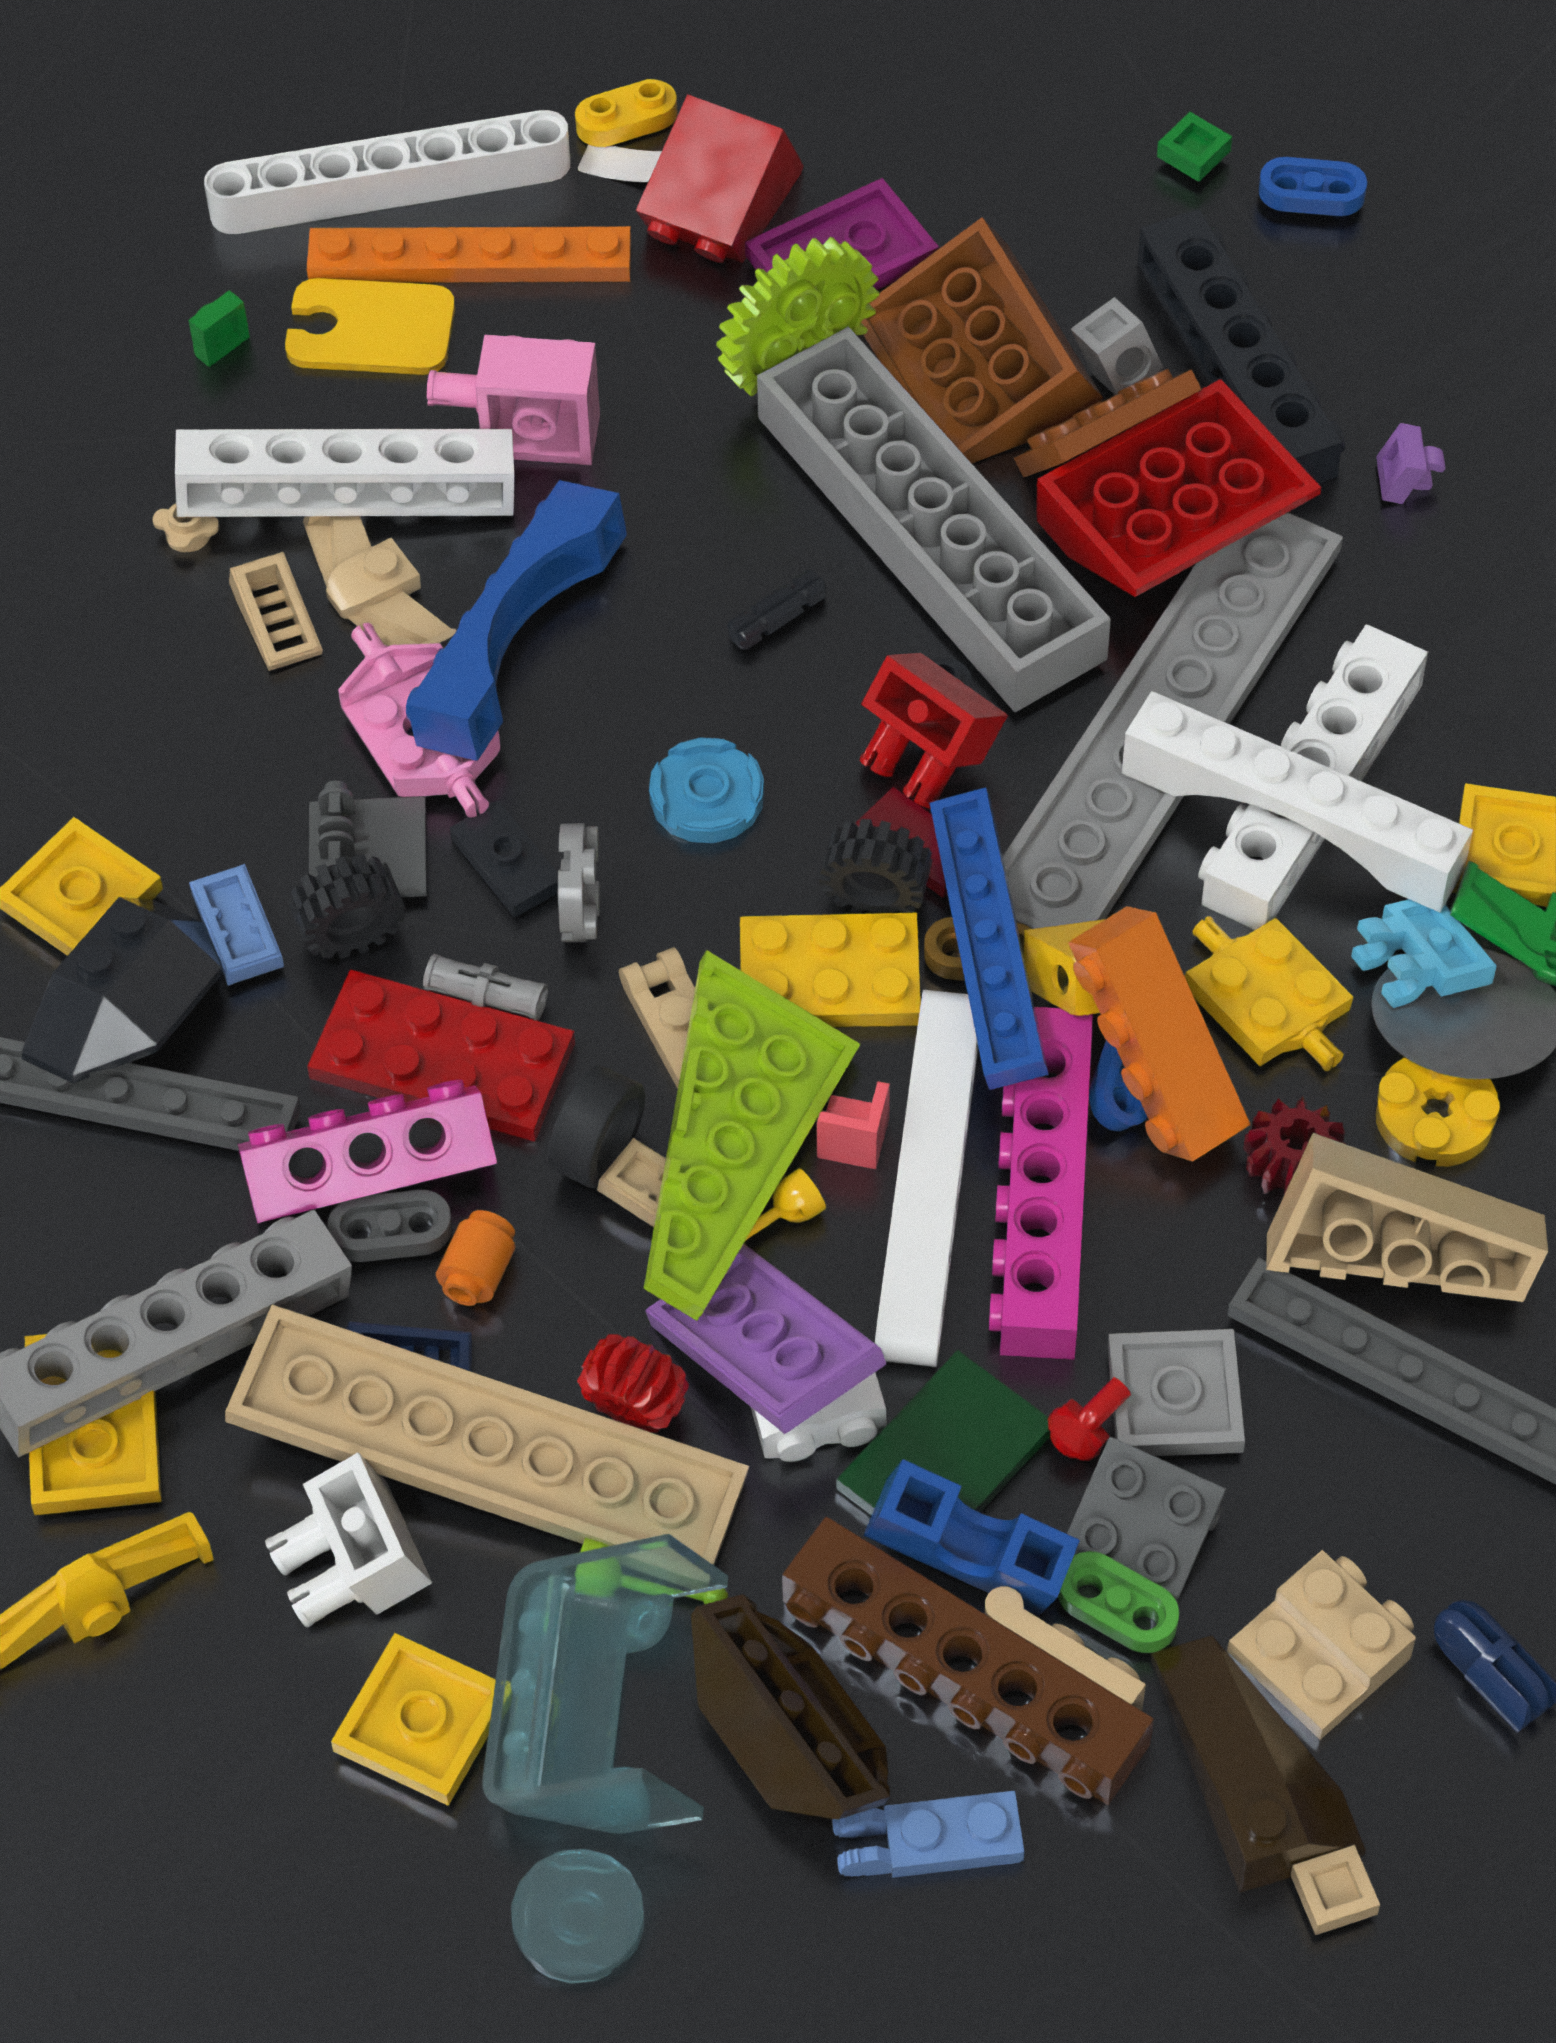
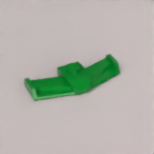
(1508, 921)

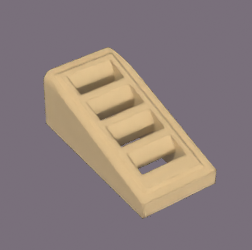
(266, 573)

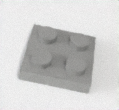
(1180, 1390)

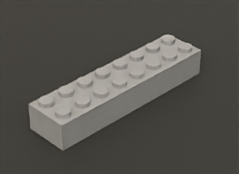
(933, 519)

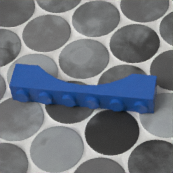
(564, 543)

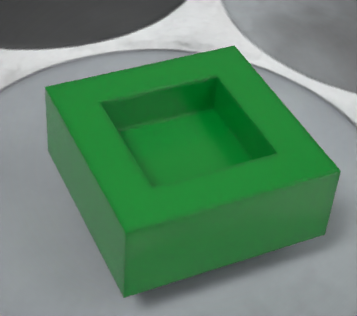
(1194, 146)
(219, 328)

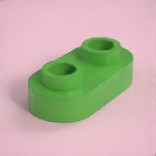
(1122, 1600)

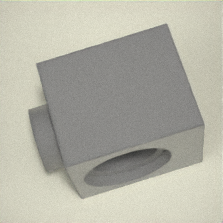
(1116, 346)

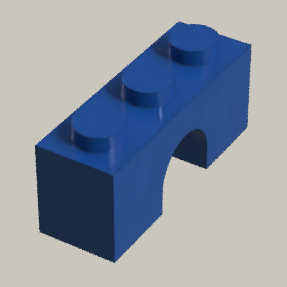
(929, 1523)

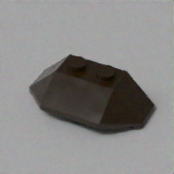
(784, 1714)

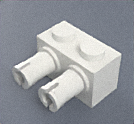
(367, 1535)

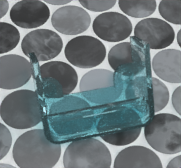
(563, 1684)

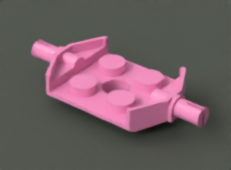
(376, 706)

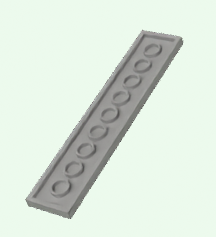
(1201, 653)

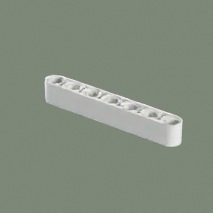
(387, 172)
(928, 1181)

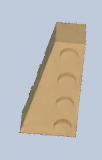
(1402, 1225)

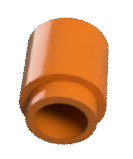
(476, 1258)

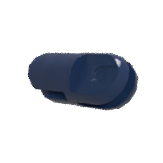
(1495, 1663)

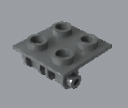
(370, 827)
(1146, 1514)

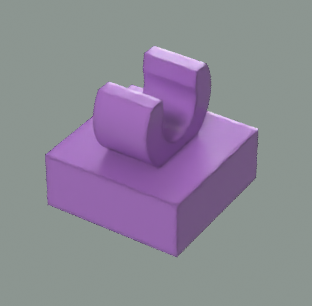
(1407, 464)

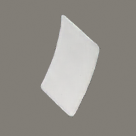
(619, 163)

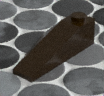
(1255, 1774)

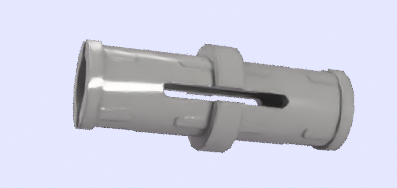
(485, 986)

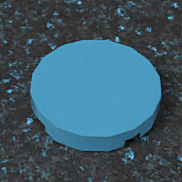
(706, 790)

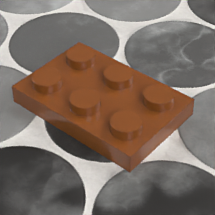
(1105, 420)

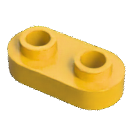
(626, 113)

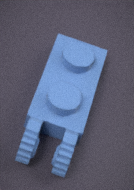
(934, 1836)

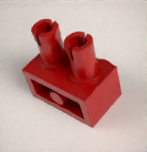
(935, 713)

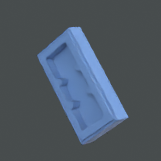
(236, 924)

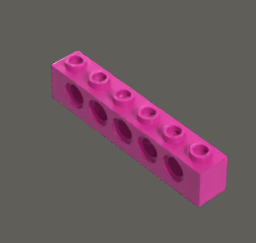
(1047, 1320)

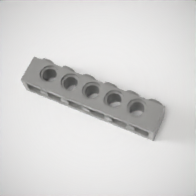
(153, 1358)

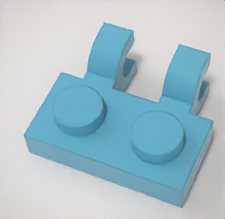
(1435, 947)

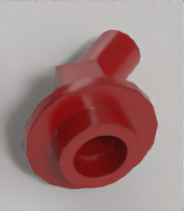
(1078, 1429)

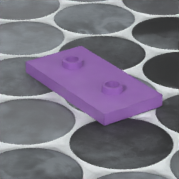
(771, 1342)

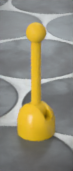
(793, 1200)

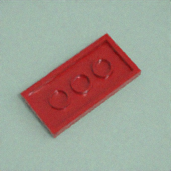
(405, 1039)

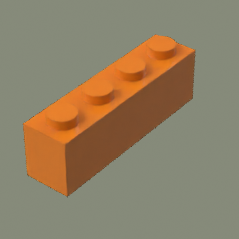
(1158, 1033)

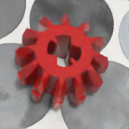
(633, 1383)

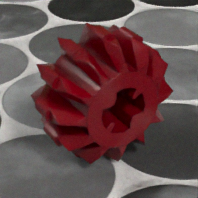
(1278, 1134)

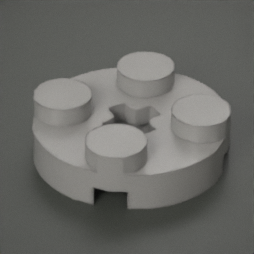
(577, 882)

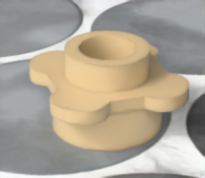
(185, 536)

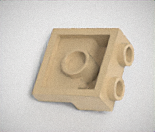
(1324, 1643)

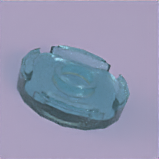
(577, 1915)

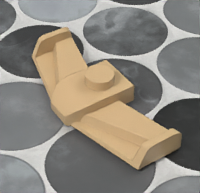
(372, 582)

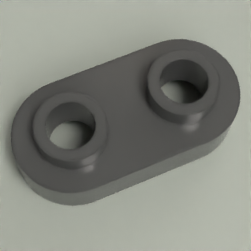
(390, 1224)

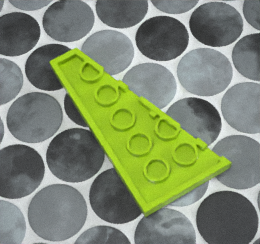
(742, 1108)

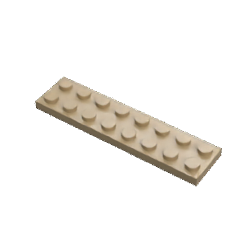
(480, 1439)

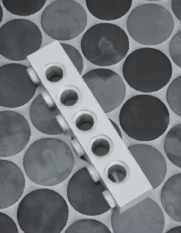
(344, 472)
(1390, 678)

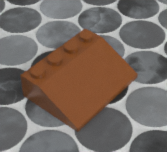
(978, 346)

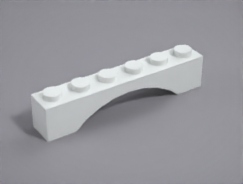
(1390, 837)

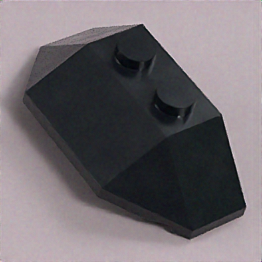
(122, 990)

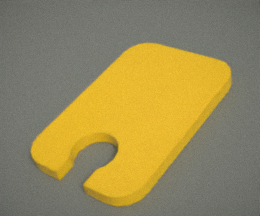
(377, 329)

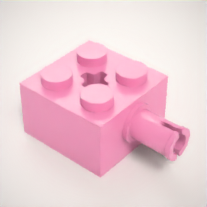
(537, 390)

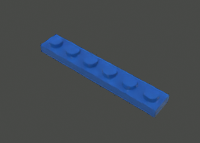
(988, 939)

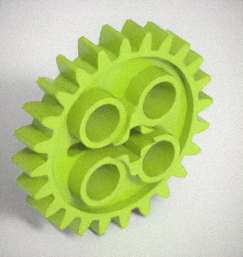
(796, 308)

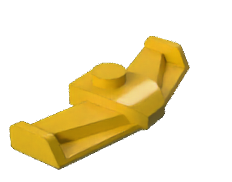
(90, 1591)

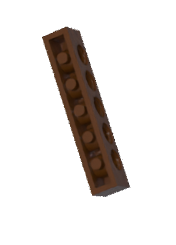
(1061, 1696)

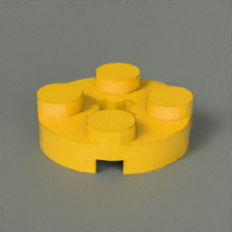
(1413, 1133)

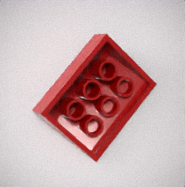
(1171, 491)

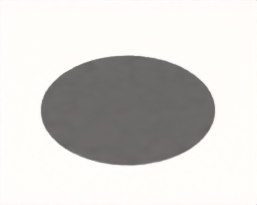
(1474, 1031)

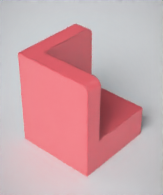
(854, 1129)

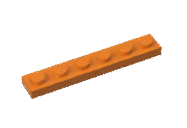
(471, 254)

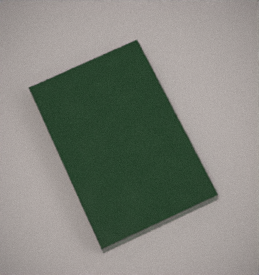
(956, 1427)

